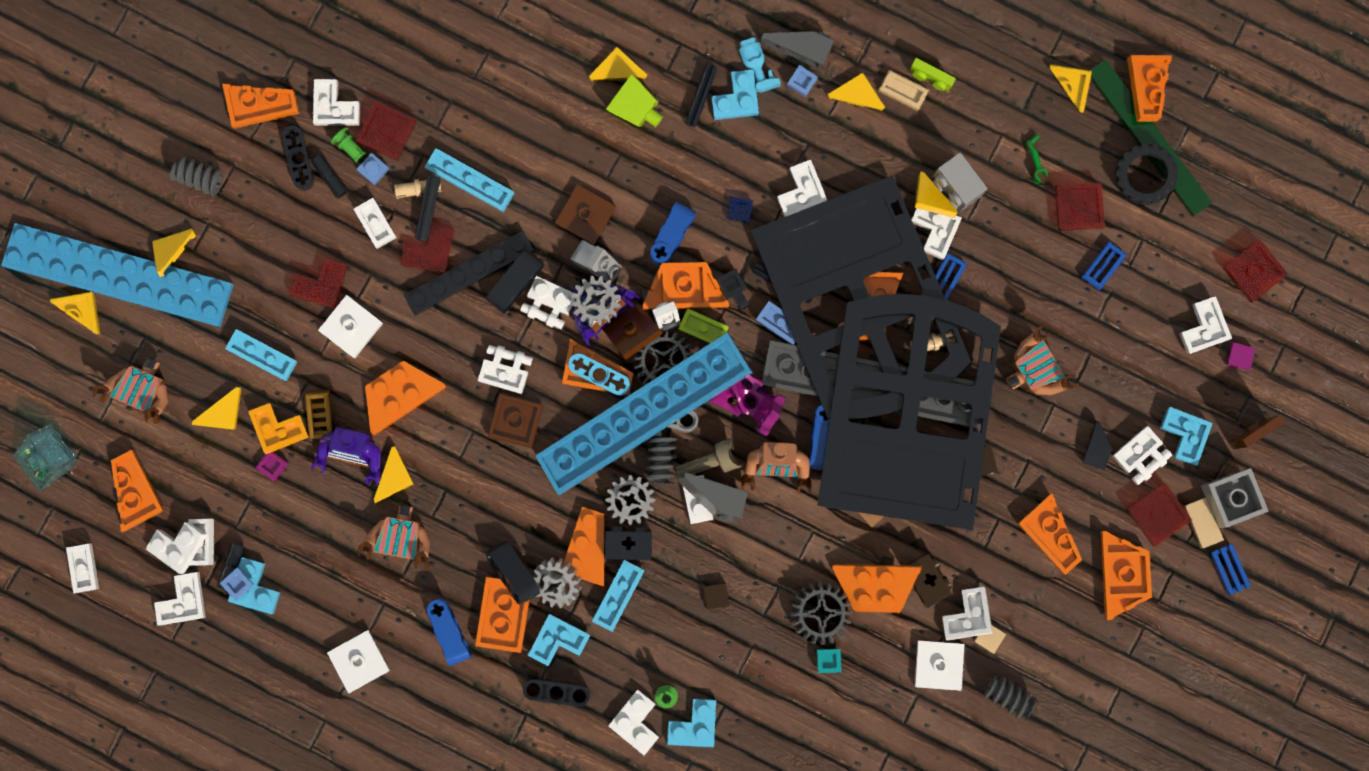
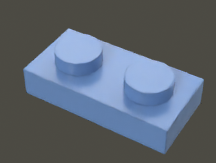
(775, 320)

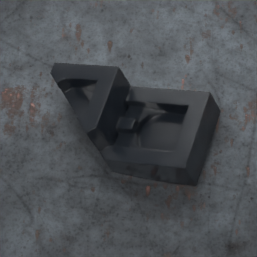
(1098, 448)

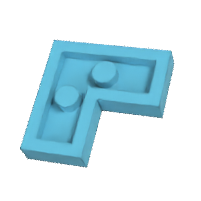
(742, 101)
(1192, 431)
(256, 597)
(555, 634)
(699, 731)

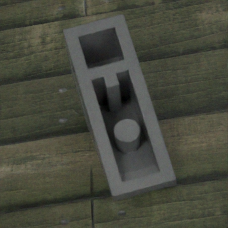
(806, 47)
(717, 498)

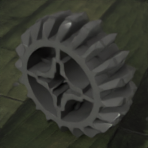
(677, 345)
(841, 612)

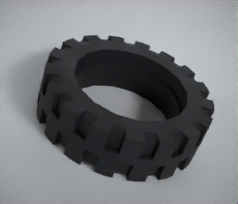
(1146, 150)

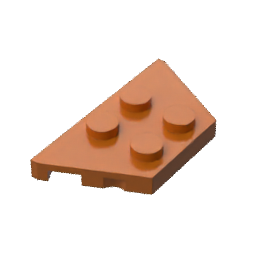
(687, 285)
(398, 394)
(1124, 574)
(877, 586)

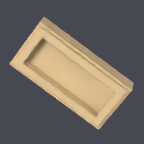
(903, 90)
(1203, 523)

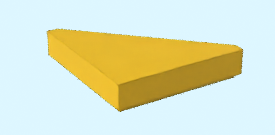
(617, 67)
(1074, 82)
(857, 92)
(931, 198)
(170, 248)
(81, 308)
(222, 413)
(394, 477)

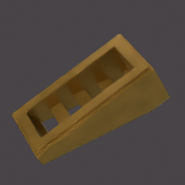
(310, 415)

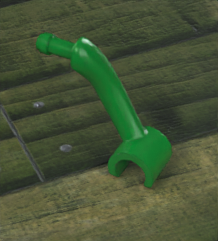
(1035, 156)

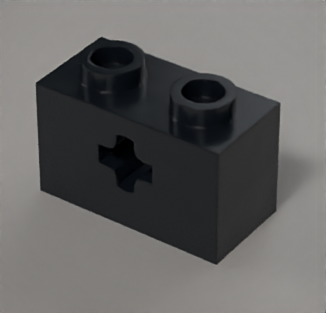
(641, 550)

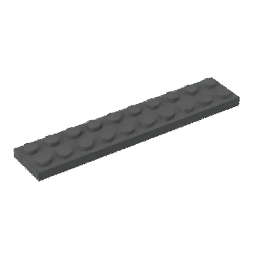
(787, 372)

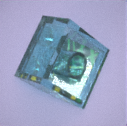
(44, 457)

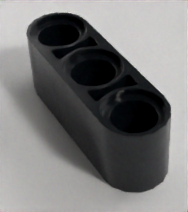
(515, 281)
(512, 572)
(545, 692)

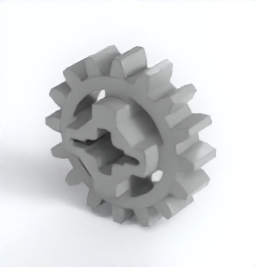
(605, 295)
(624, 514)
(560, 576)

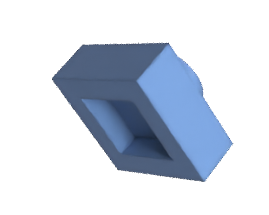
(802, 81)
(373, 169)
(237, 583)

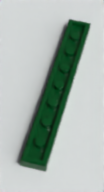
(1122, 103)

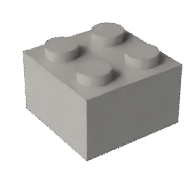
(959, 182)
(1234, 498)

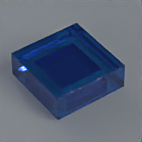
(740, 210)

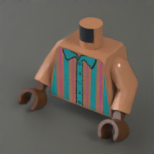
(1037, 367)
(137, 389)
(777, 460)
(398, 538)

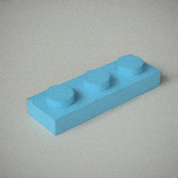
(261, 355)
(618, 595)

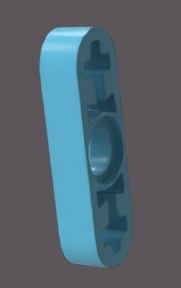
(586, 361)

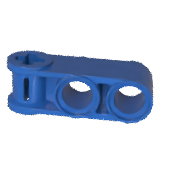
(672, 233)
(818, 440)
(448, 633)

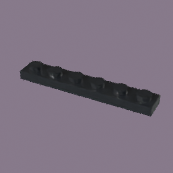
(467, 273)

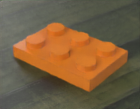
(501, 619)

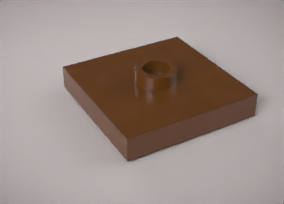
(585, 215)
(632, 331)
(515, 420)
(1256, 432)

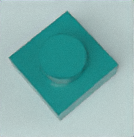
(828, 660)

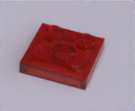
(386, 131)
(1079, 207)
(1255, 271)
(1159, 514)

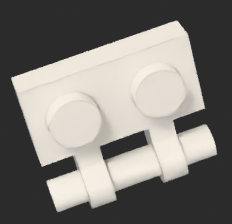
(551, 296)
(505, 376)
(1138, 449)

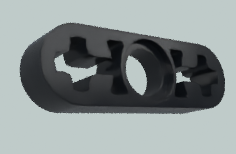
(288, 143)

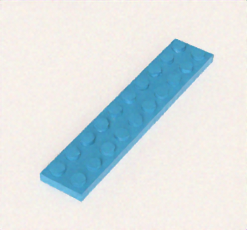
(117, 275)
(643, 413)

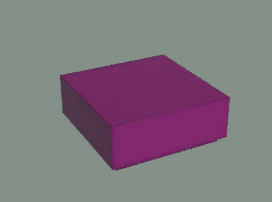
(1240, 356)
(272, 465)

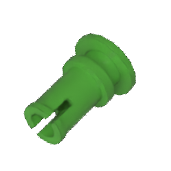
(348, 145)
(666, 696)

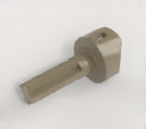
(722, 457)

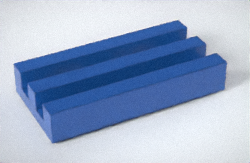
(955, 261)
(1092, 280)
(1239, 568)

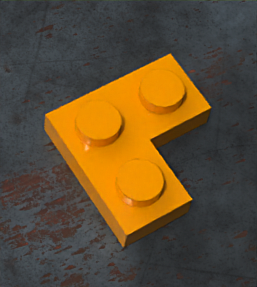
(274, 434)

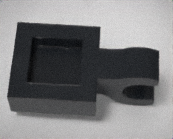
(733, 286)

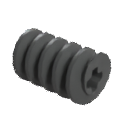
(196, 177)
(661, 460)
(1011, 697)

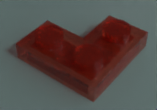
(434, 256)
(325, 289)

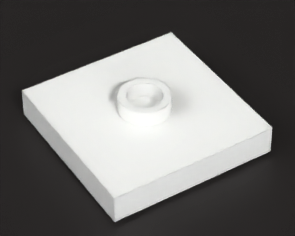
(350, 326)
(358, 661)
(939, 665)

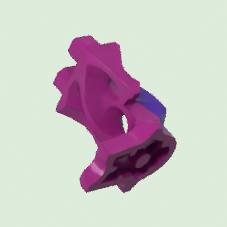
(765, 410)

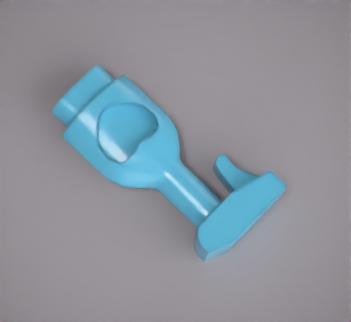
(753, 59)

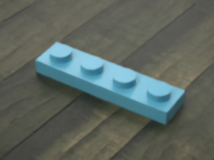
(469, 180)

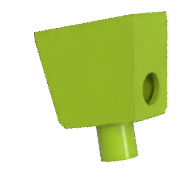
(635, 104)

